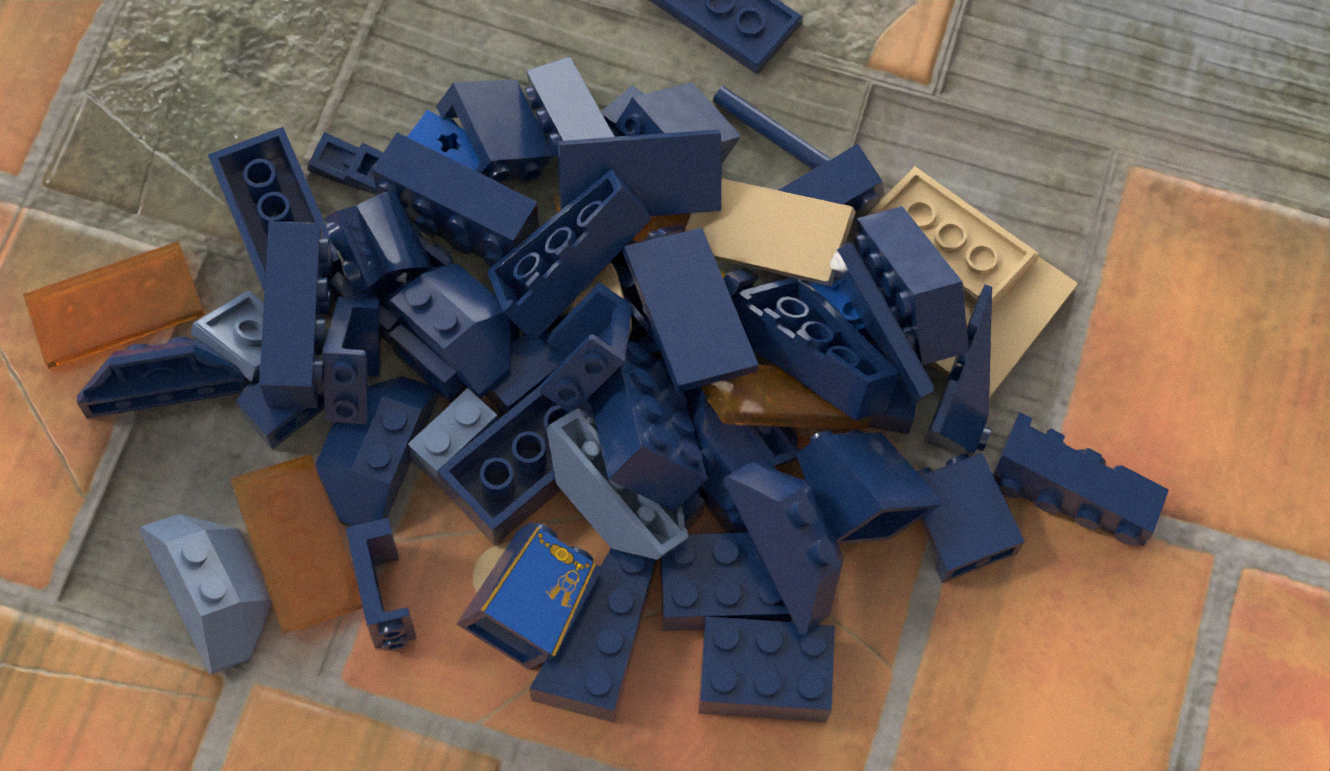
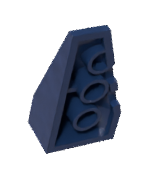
(964, 403)

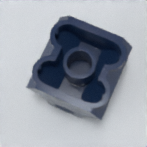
(376, 243)

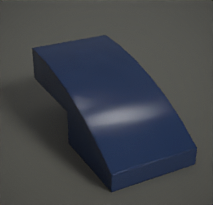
(345, 162)

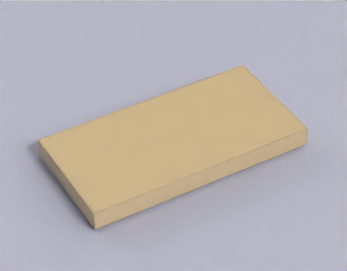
(775, 231)
(965, 237)
(1019, 319)

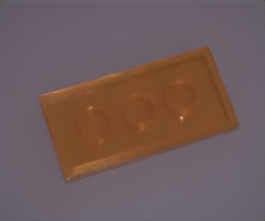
(113, 304)
(775, 400)
(296, 543)

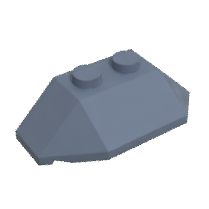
(617, 514)
(211, 585)

